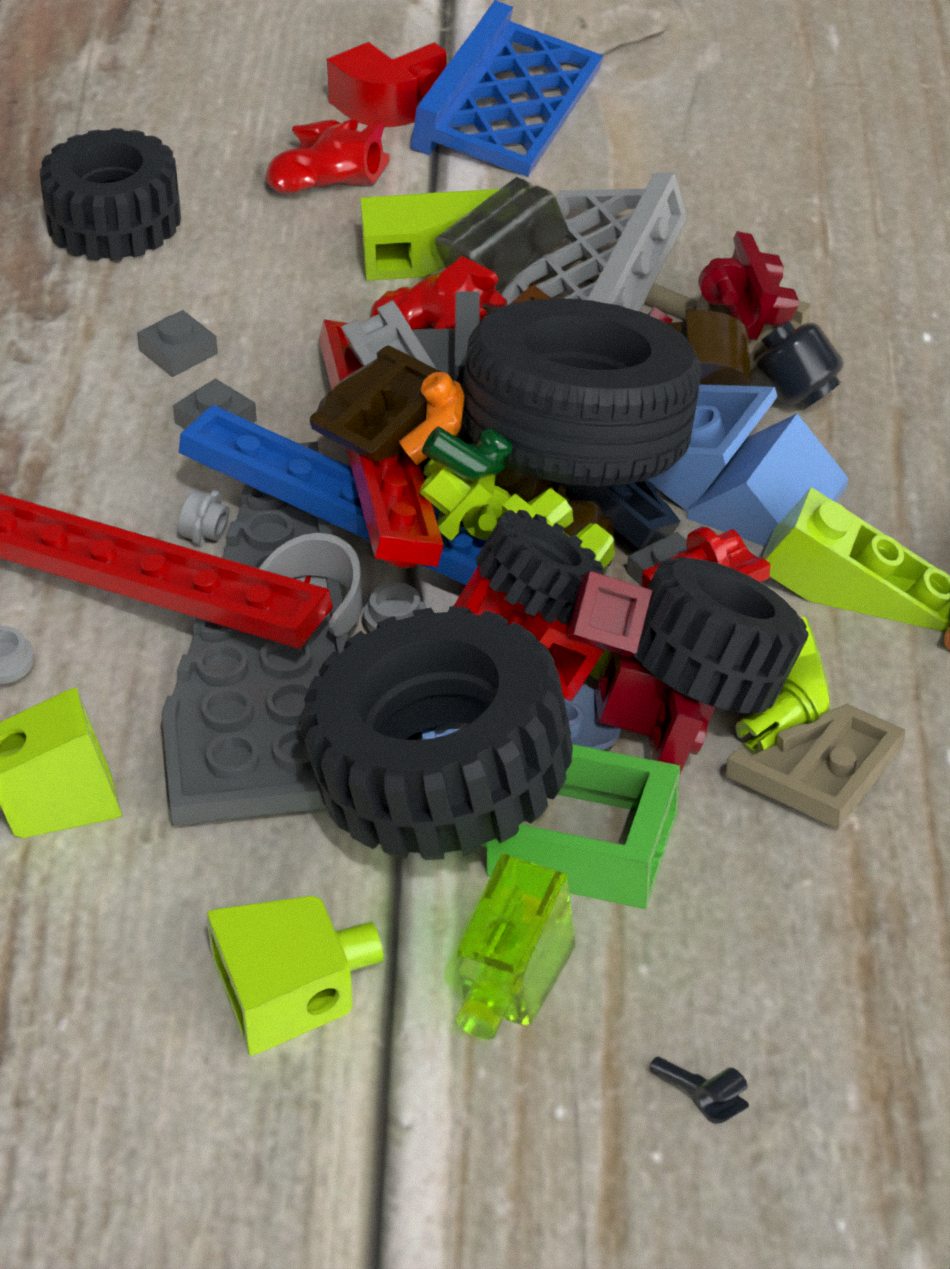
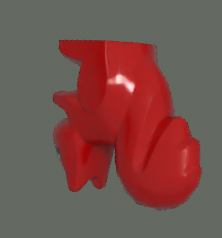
(329, 156)
(434, 298)

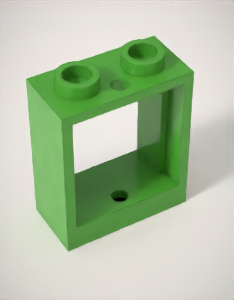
(600, 867)

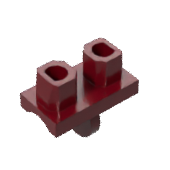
(749, 286)

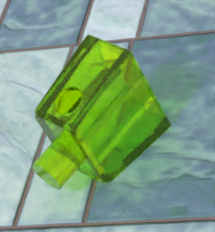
(514, 946)

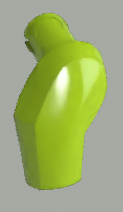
(799, 702)

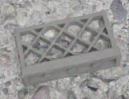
(626, 268)

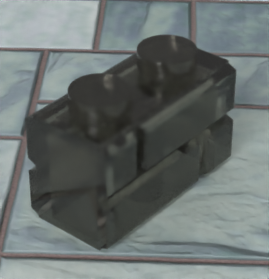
(506, 230)

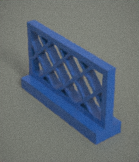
(472, 77)

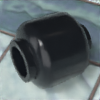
(799, 364)

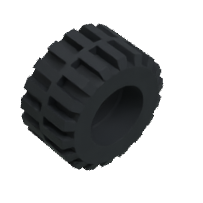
(110, 194)
(719, 635)

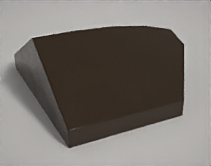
(375, 405)

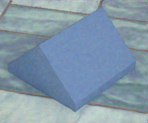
(720, 426)
(767, 481)

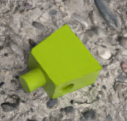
(54, 769)
(287, 966)

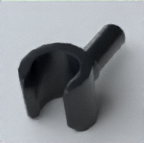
(715, 1097)

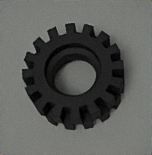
(536, 565)

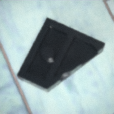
(636, 510)

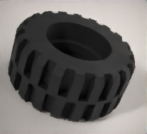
(450, 787)

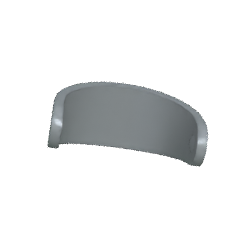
(325, 557)

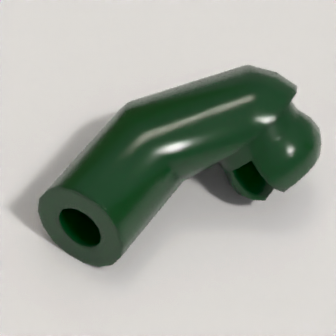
(465, 459)

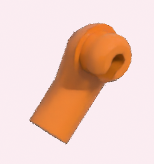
(443, 410)

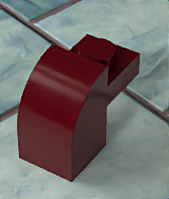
(643, 704)

